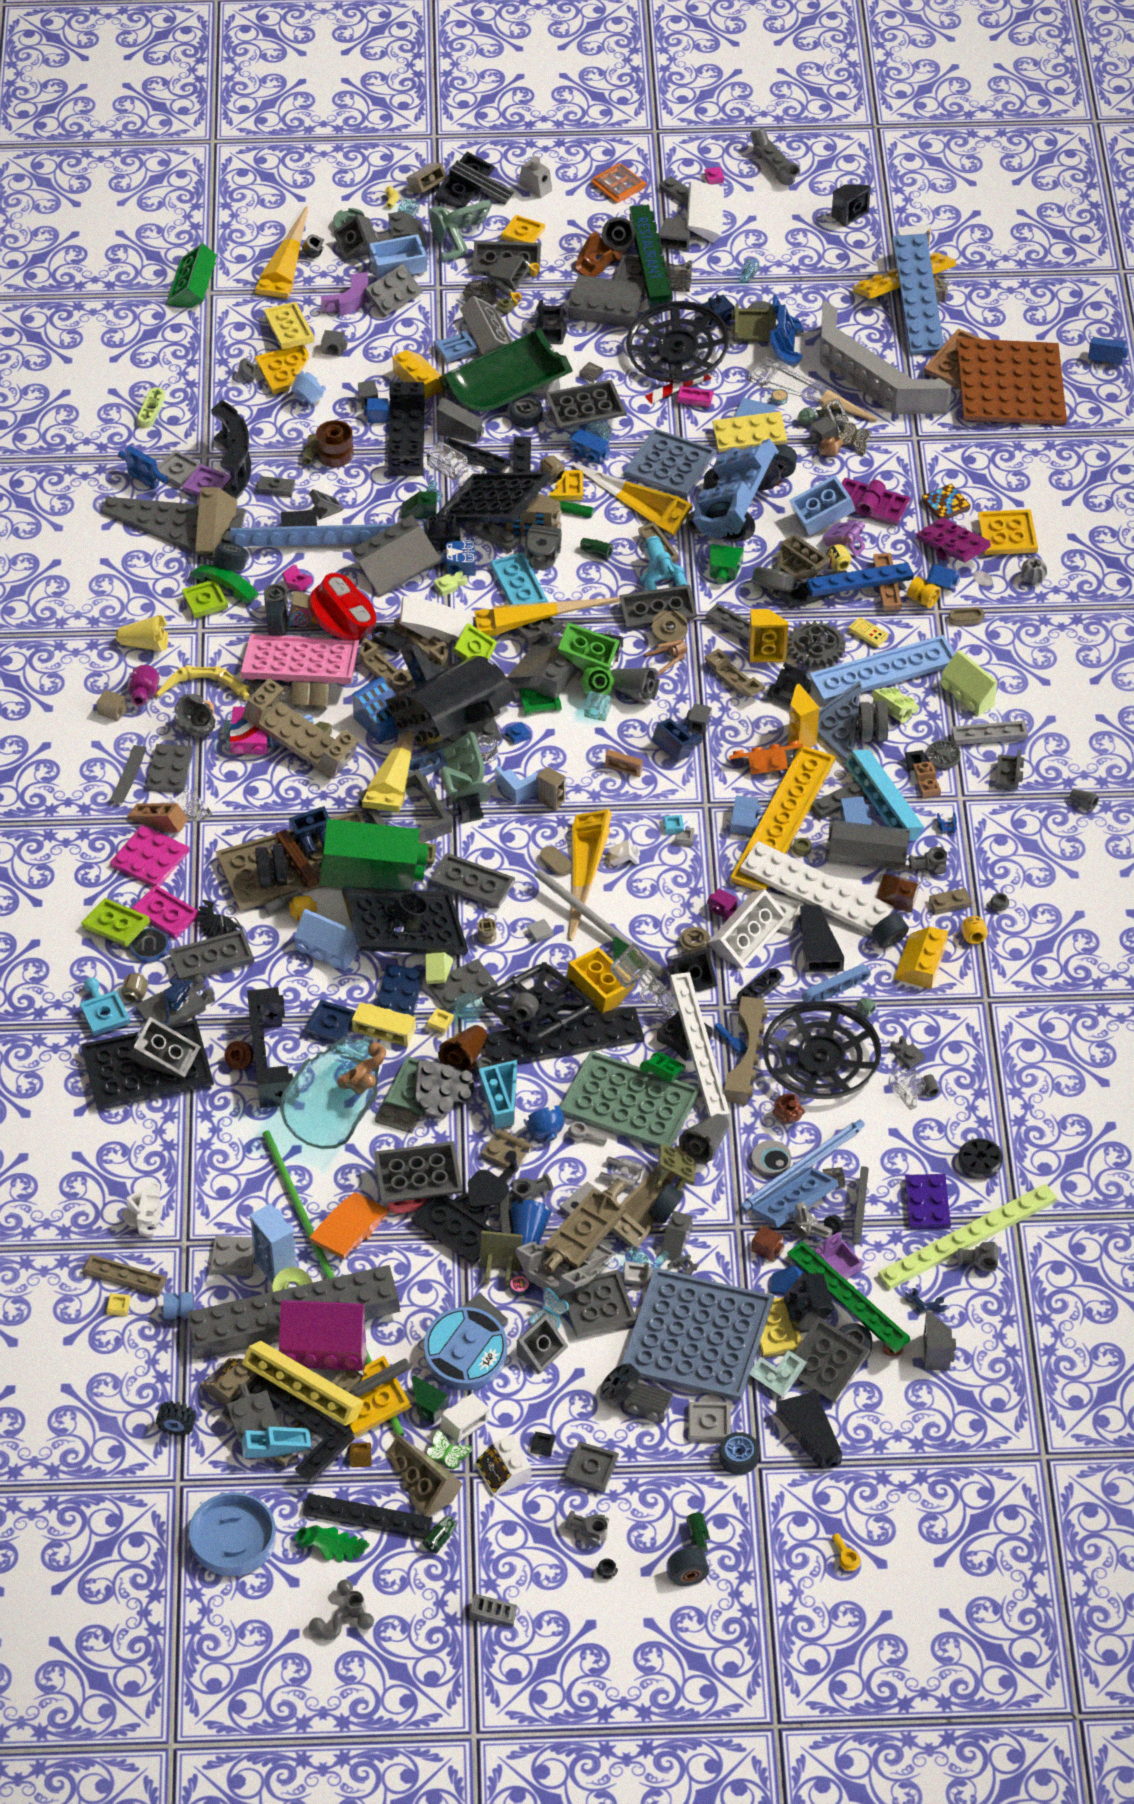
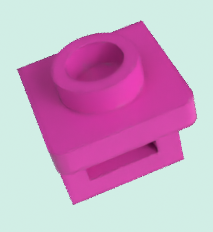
(296, 580)

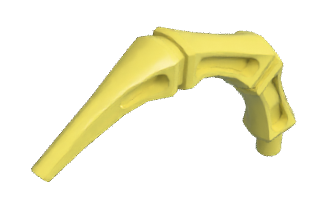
(214, 673)

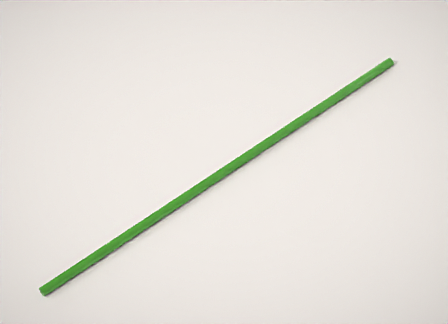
(309, 1231)

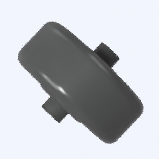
(773, 579)

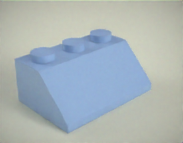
(325, 940)

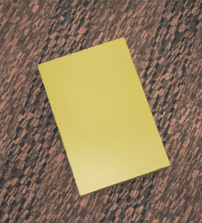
(778, 1332)

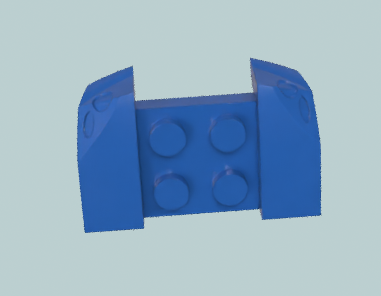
(783, 337)

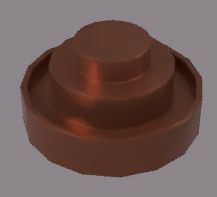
(239, 1055)

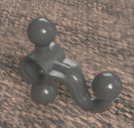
(364, 1621)

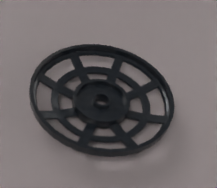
(677, 337)
(823, 1044)

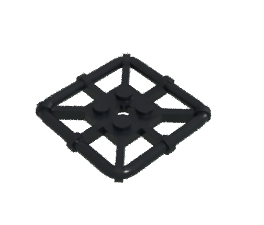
(549, 1002)

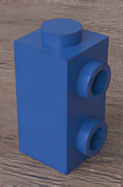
(1107, 350)
(589, 446)

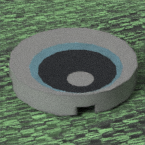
(771, 1158)

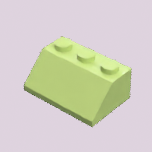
(969, 683)

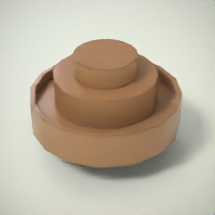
(830, 446)

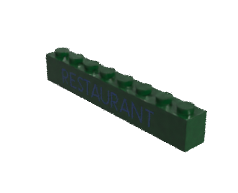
(649, 255)

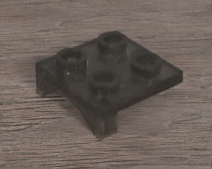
(680, 276)

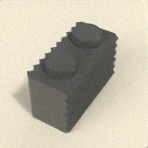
(649, 1402)

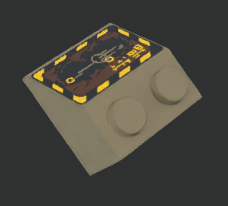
(224, 1380)

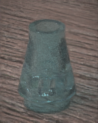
(750, 268)

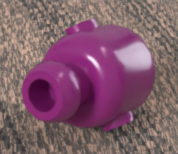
(143, 684)

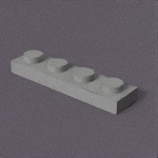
(989, 732)

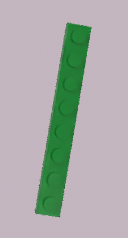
(850, 1298)

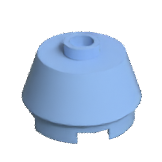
(307, 388)

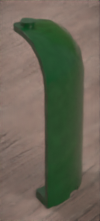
(506, 373)

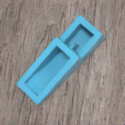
(275, 1442)

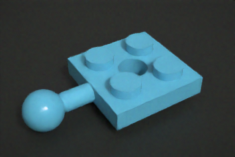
(108, 1002)

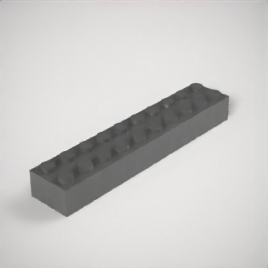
(257, 1318)

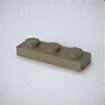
(652, 530)

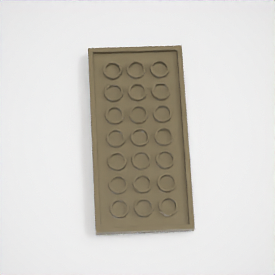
(241, 869)

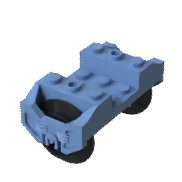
(723, 509)

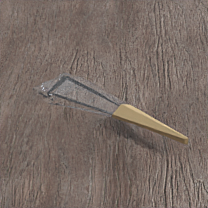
(778, 375)

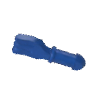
(736, 1043)

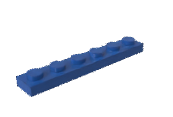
(860, 579)

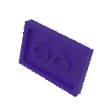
(927, 1201)

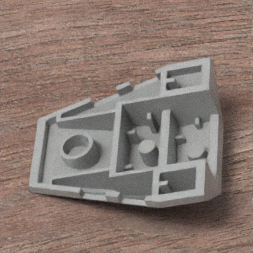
(565, 1277)

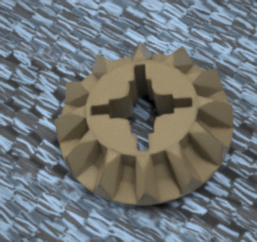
(692, 934)

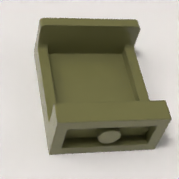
(752, 324)

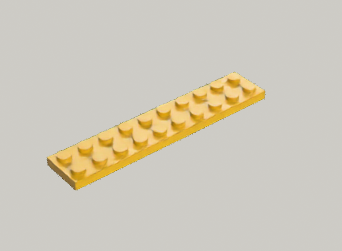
(788, 808)

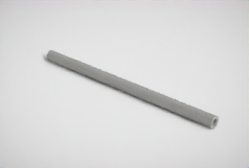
(592, 916)

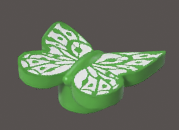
(447, 1453)

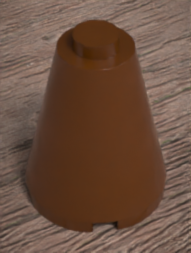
(463, 1048)

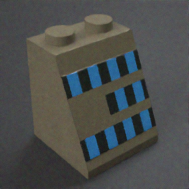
(540, 511)

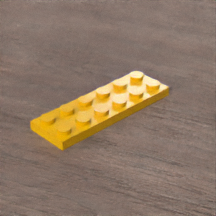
(889, 281)

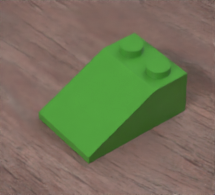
(587, 648)

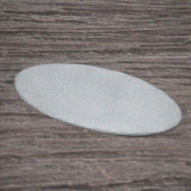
(983, 578)

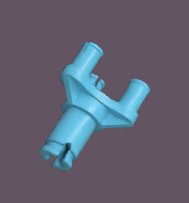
(660, 566)

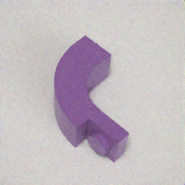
(350, 300)

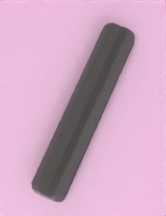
(381, 1377)

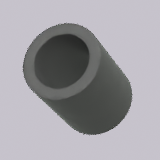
(931, 1086)

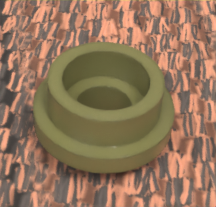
(505, 305)

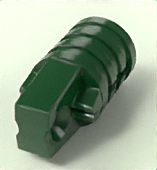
(597, 547)
(698, 1530)
(439, 1534)

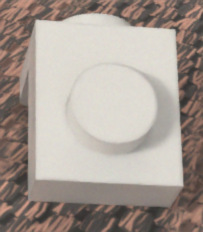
(623, 852)

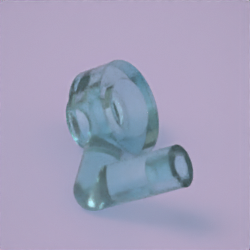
(639, 1256)

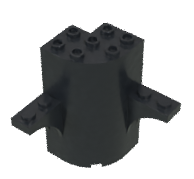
(448, 696)

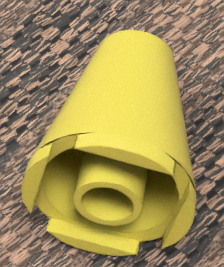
(145, 634)

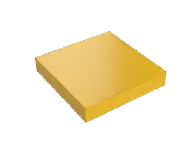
(522, 230)

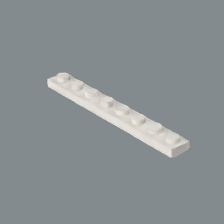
(699, 1044)

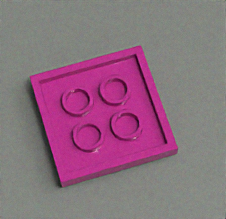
(149, 856)

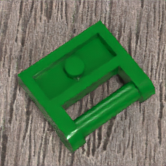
(537, 702)
(666, 1070)

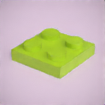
(204, 598)
(473, 643)

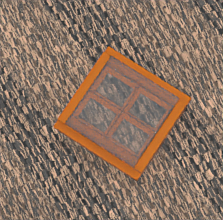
(618, 182)

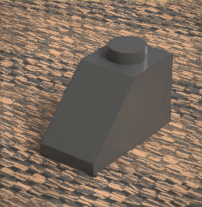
(677, 1234)

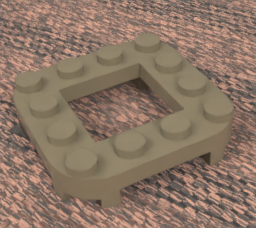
(399, 679)

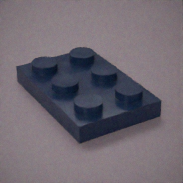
(400, 989)

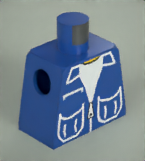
(459, 557)

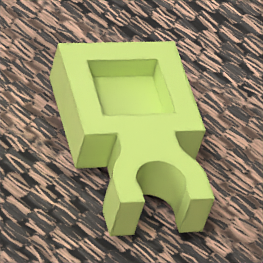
(449, 584)

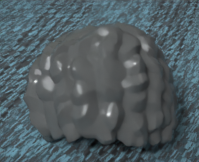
(194, 715)

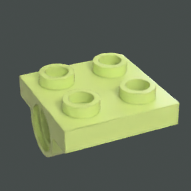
(898, 705)

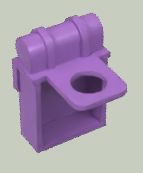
(846, 534)
(839, 1256)

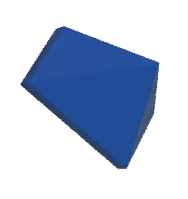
(784, 1279)

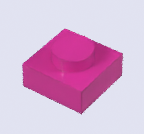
(714, 175)

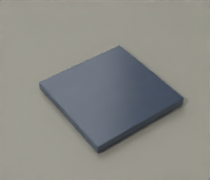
(670, 463)

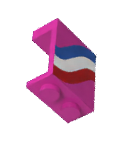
(246, 737)

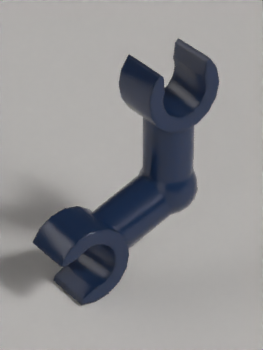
(923, 1307)

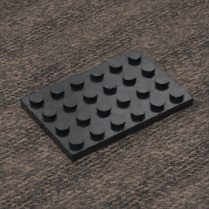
(494, 497)
(122, 1081)

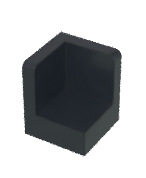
(469, 808)

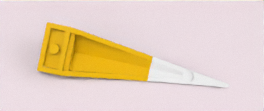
(655, 506)

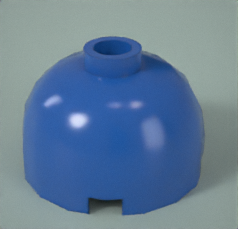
(545, 1123)

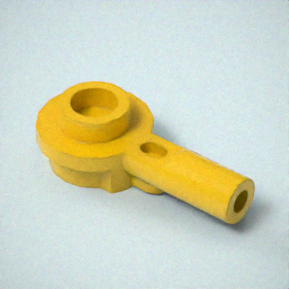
(849, 1559)

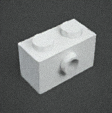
(464, 1417)

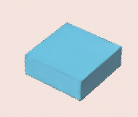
(673, 824)

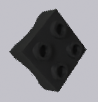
(673, 1035)

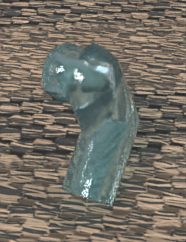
(432, 488)

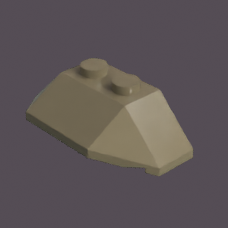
(801, 558)

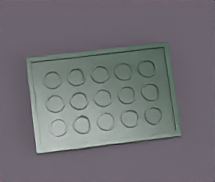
(629, 1101)

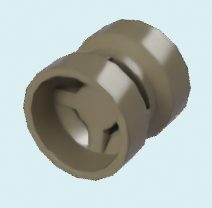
(487, 931)

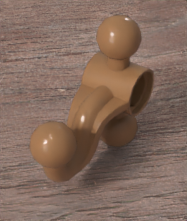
(359, 1078)

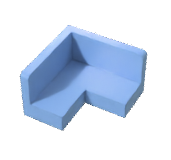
(516, 789)

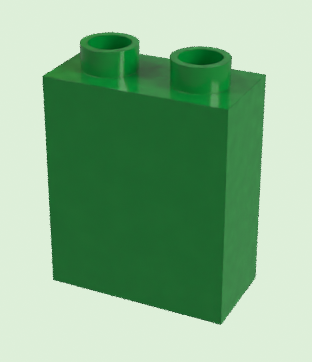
(371, 856)

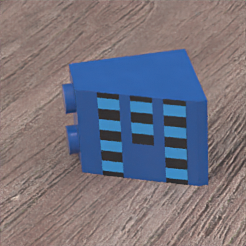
(372, 711)

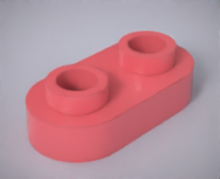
(406, 1206)

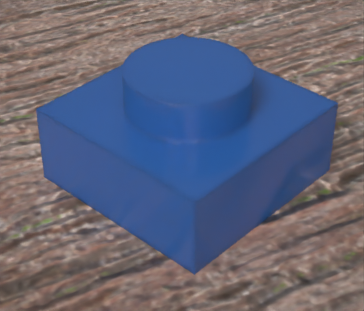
(518, 733)

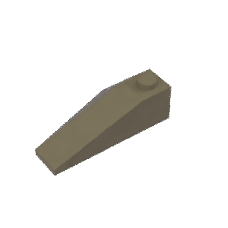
(426, 1480)

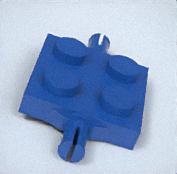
(142, 467)

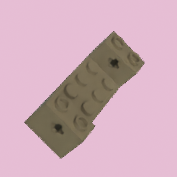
(296, 732)

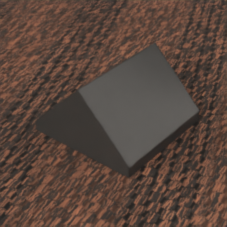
(540, 1344)

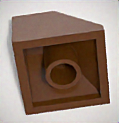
(899, 892)

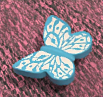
(552, 1307)

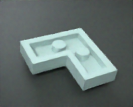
(780, 1377)

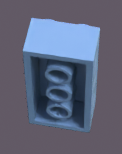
(272, 1241)

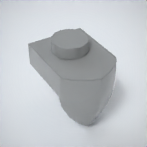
(637, 1273)

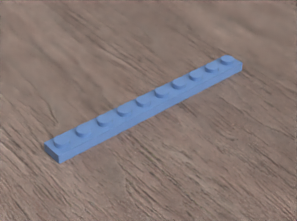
(305, 535)

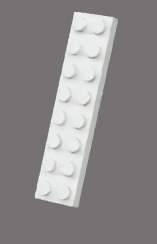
(815, 887)

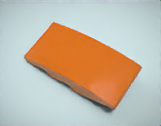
(348, 1225)

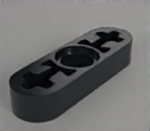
(762, 980)

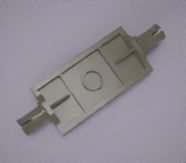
(585, 1227)

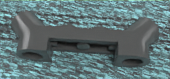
(763, 148)

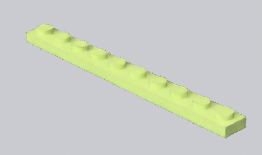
(967, 1236)

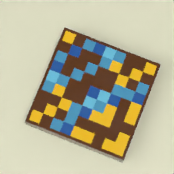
(946, 502)

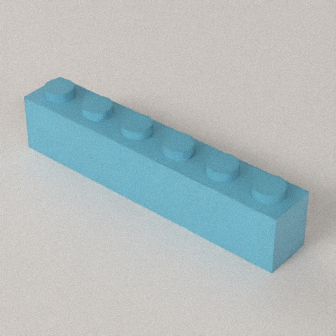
(883, 792)

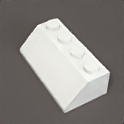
(745, 930)

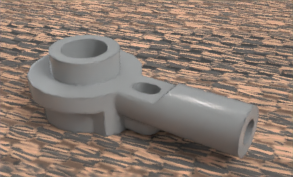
(579, 1131)

